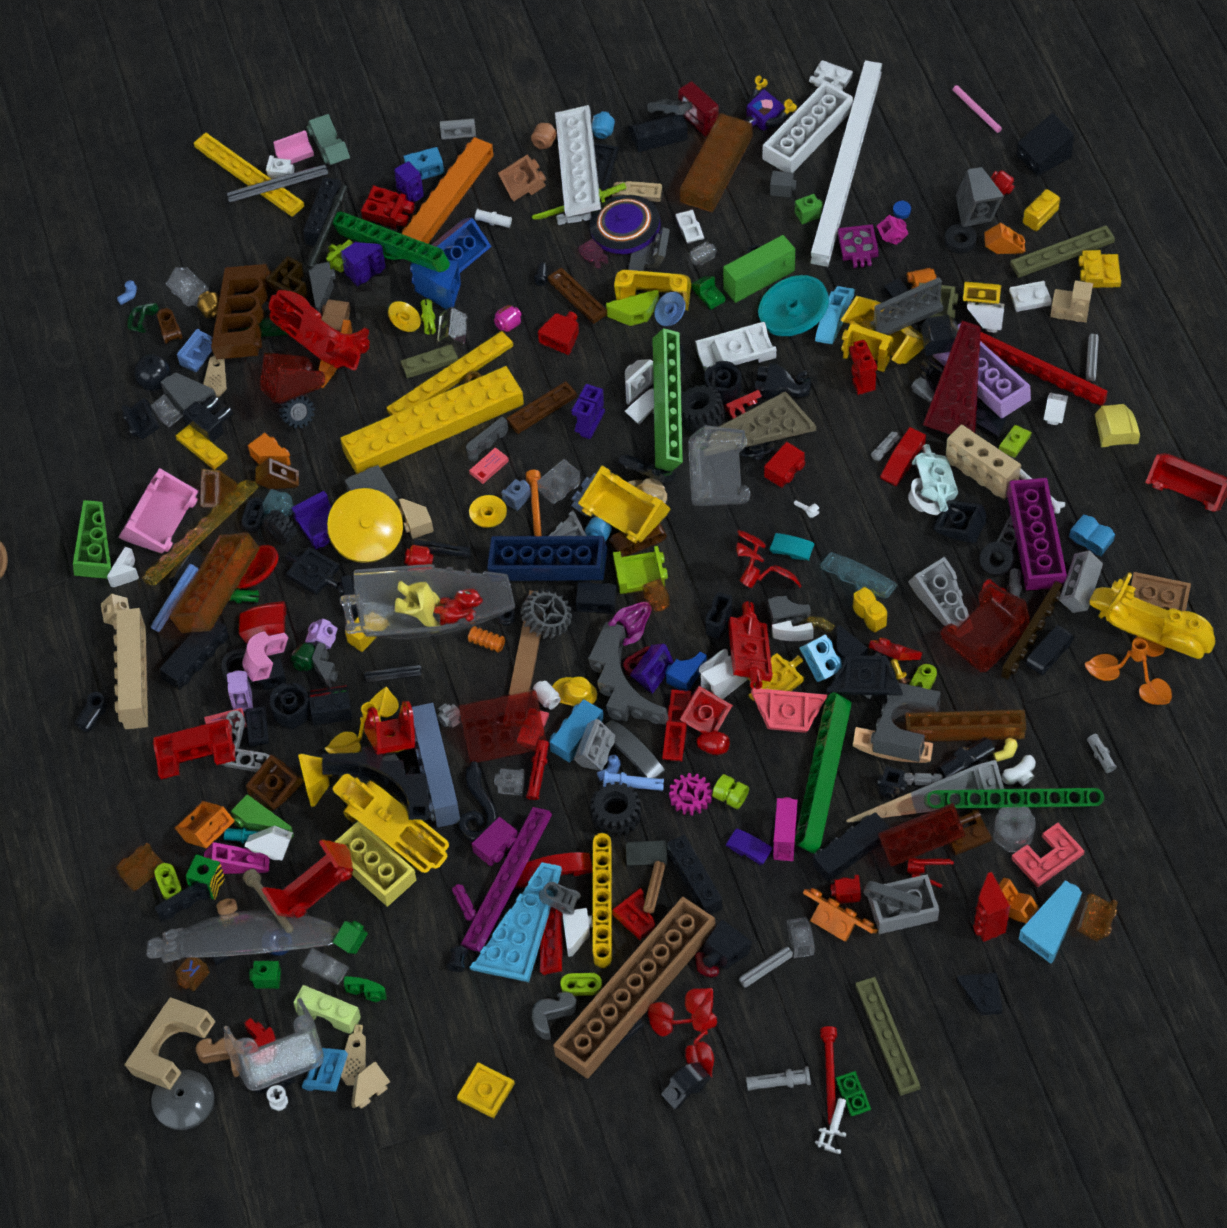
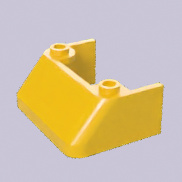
(905, 342)

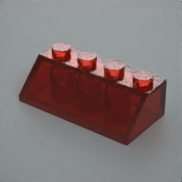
(921, 834)

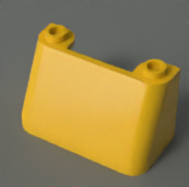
(629, 281)
(623, 505)

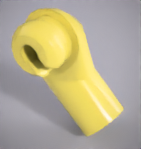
(1008, 750)

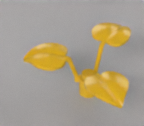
(347, 742)

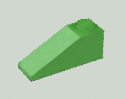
(256, 817)

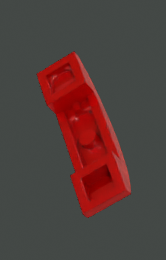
(576, 863)

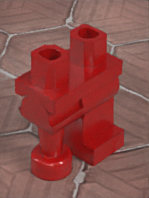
(863, 367)

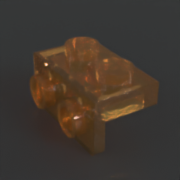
(1097, 917)

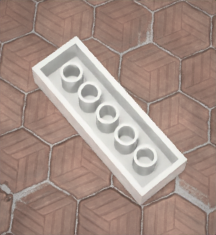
(807, 128)

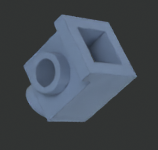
(516, 494)

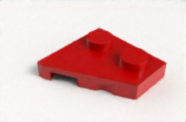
(894, 650)
(633, 916)

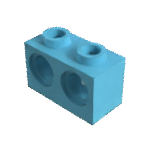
(816, 660)

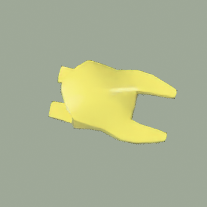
(419, 602)

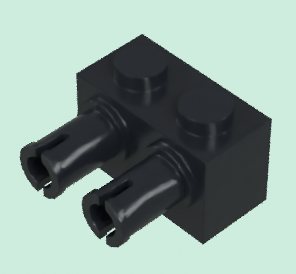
(205, 422)

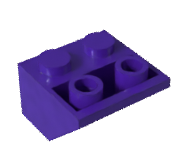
(362, 261)

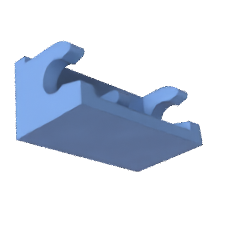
(195, 351)

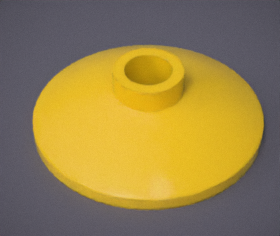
(404, 316)
(487, 505)

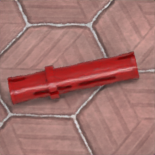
(539, 762)

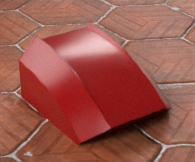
(261, 618)

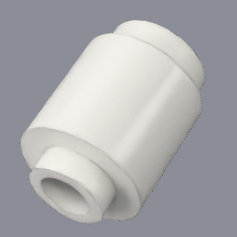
(547, 694)

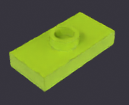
(1015, 441)

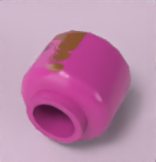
(507, 318)

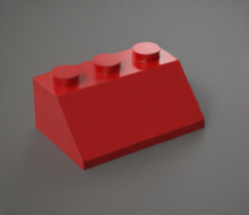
(991, 910)

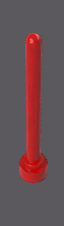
(829, 1035)

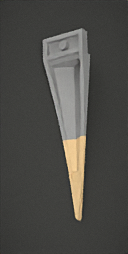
(974, 778)

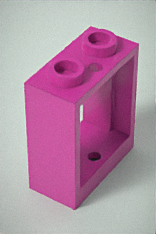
(785, 829)

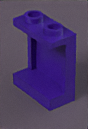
(312, 518)

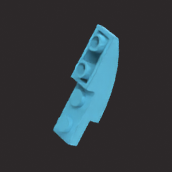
(831, 322)

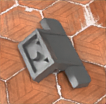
(651, 255)

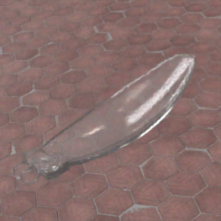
(241, 935)

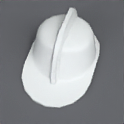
(921, 502)

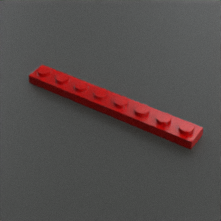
(1045, 370)

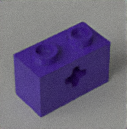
(409, 182)

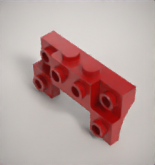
(192, 744)

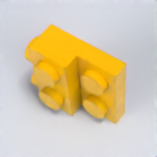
(1100, 269)

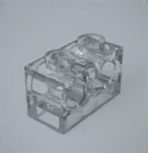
(562, 478)

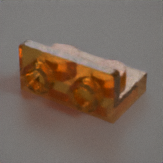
(139, 867)

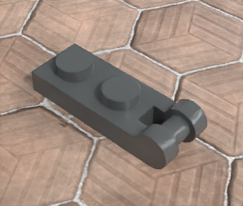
(669, 106)
(486, 438)

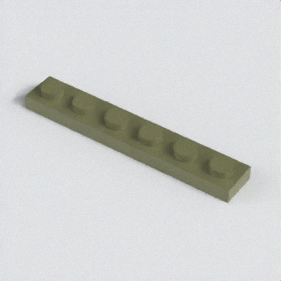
(1062, 251)
(887, 1036)

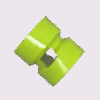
(730, 791)

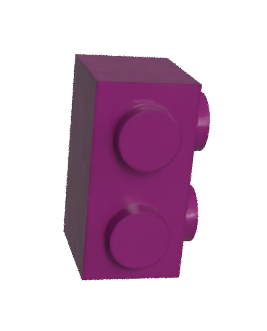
(495, 841)

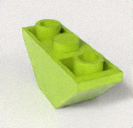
(633, 309)

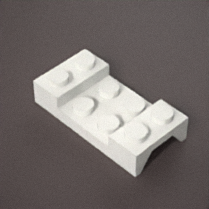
(736, 346)

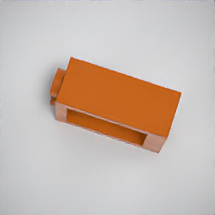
(199, 830)

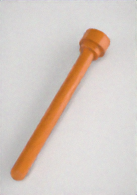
(532, 477)

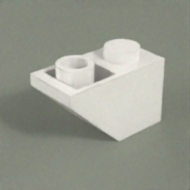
(270, 842)

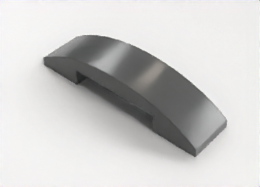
(635, 751)

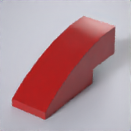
(903, 456)

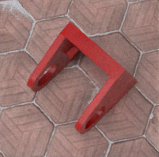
(400, 729)

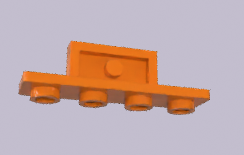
(834, 918)

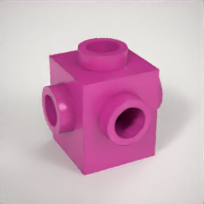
(892, 229)

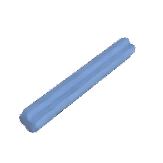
(174, 598)

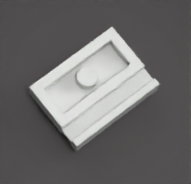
(1030, 296)

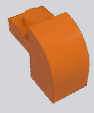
(1021, 905)

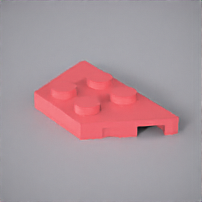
(788, 709)

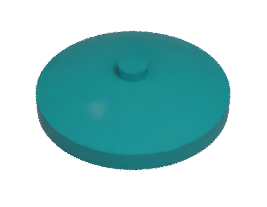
(793, 305)

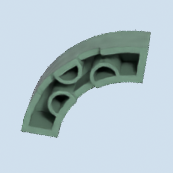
(325, 135)

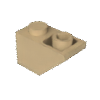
(416, 518)
(367, 1083)

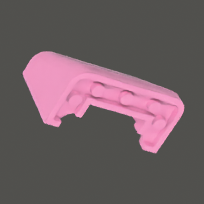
(159, 512)

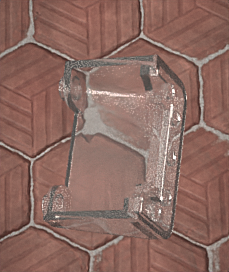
(717, 466)

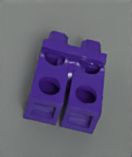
(588, 410)

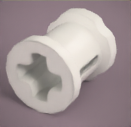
(275, 1091)

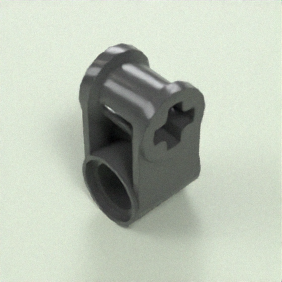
(563, 899)

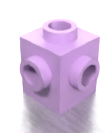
(322, 632)

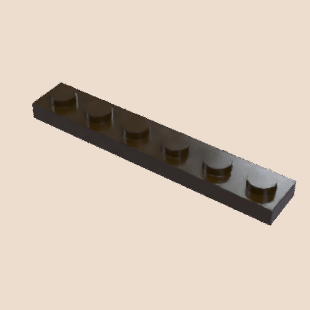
(1029, 636)

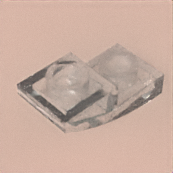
(325, 966)

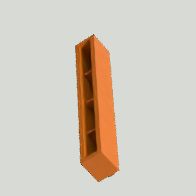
(449, 191)

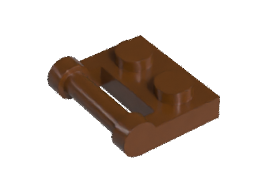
(975, 834)

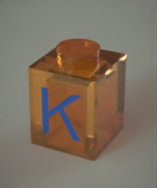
(192, 973)

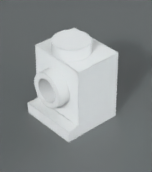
(278, 167)

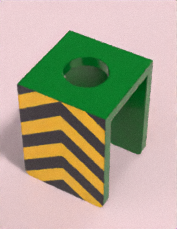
(213, 878)

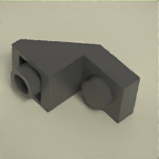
(325, 669)

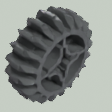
(557, 614)

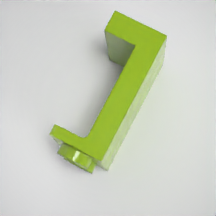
(638, 570)

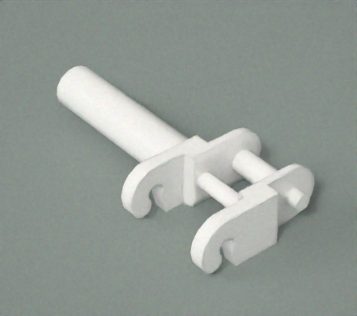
(833, 1128)

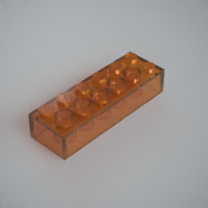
(716, 162)
(214, 583)

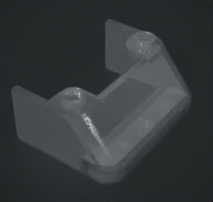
(279, 1059)

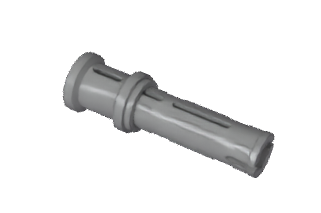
(787, 1078)

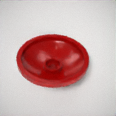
(260, 567)

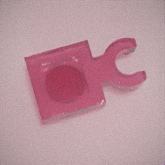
(592, 251)

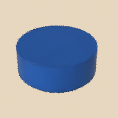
(901, 209)

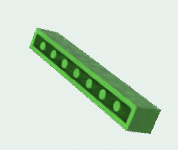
(667, 400)

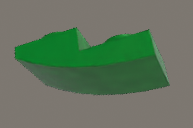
(372, 990)
(853, 1094)

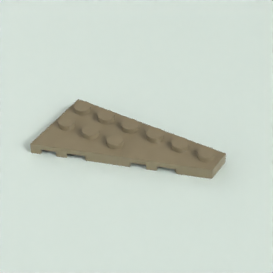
(772, 421)

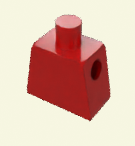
(560, 332)

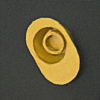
(574, 690)

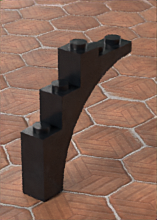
(390, 775)

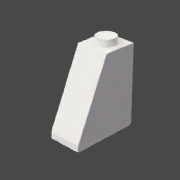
(720, 679)

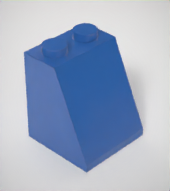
(437, 286)

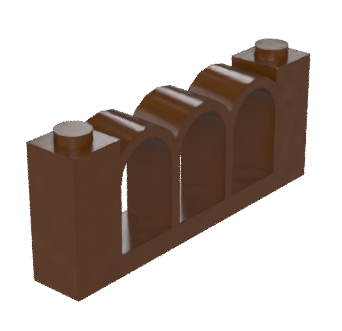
(246, 342)

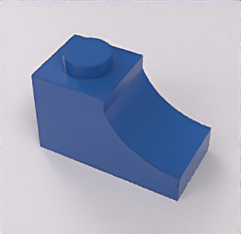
(684, 673)

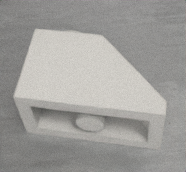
(1055, 408)
(576, 929)

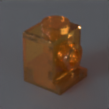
(656, 595)

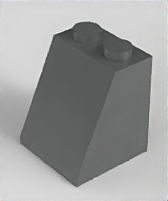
(977, 198)

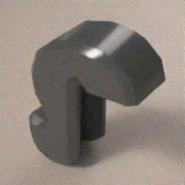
(551, 1009)

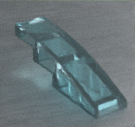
(858, 574)

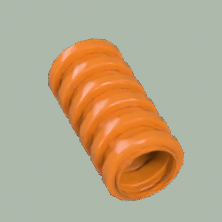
(486, 639)

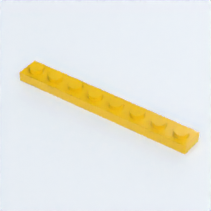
(247, 173)
(454, 373)

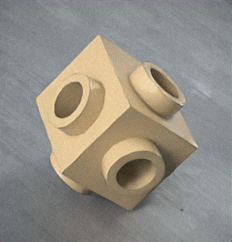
(110, 606)

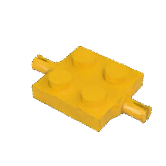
(784, 674)

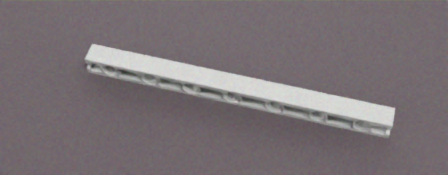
(846, 164)

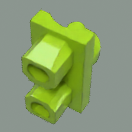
(334, 256)

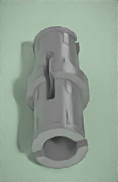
(1101, 753)

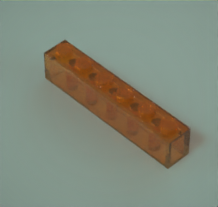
(967, 725)

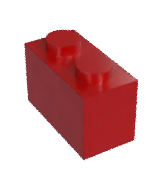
(784, 465)

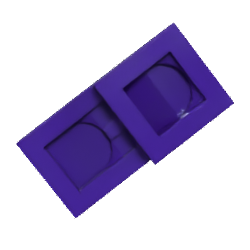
(748, 845)

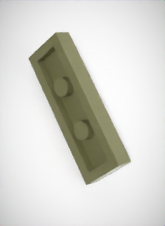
(429, 361)

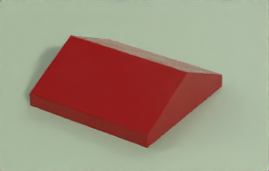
(705, 711)

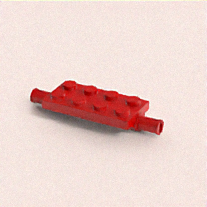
(750, 647)

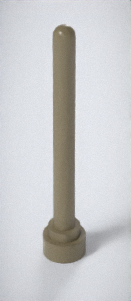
(253, 879)

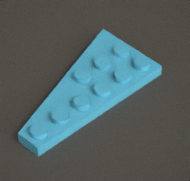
(519, 934)

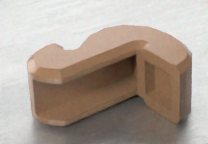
(210, 1052)

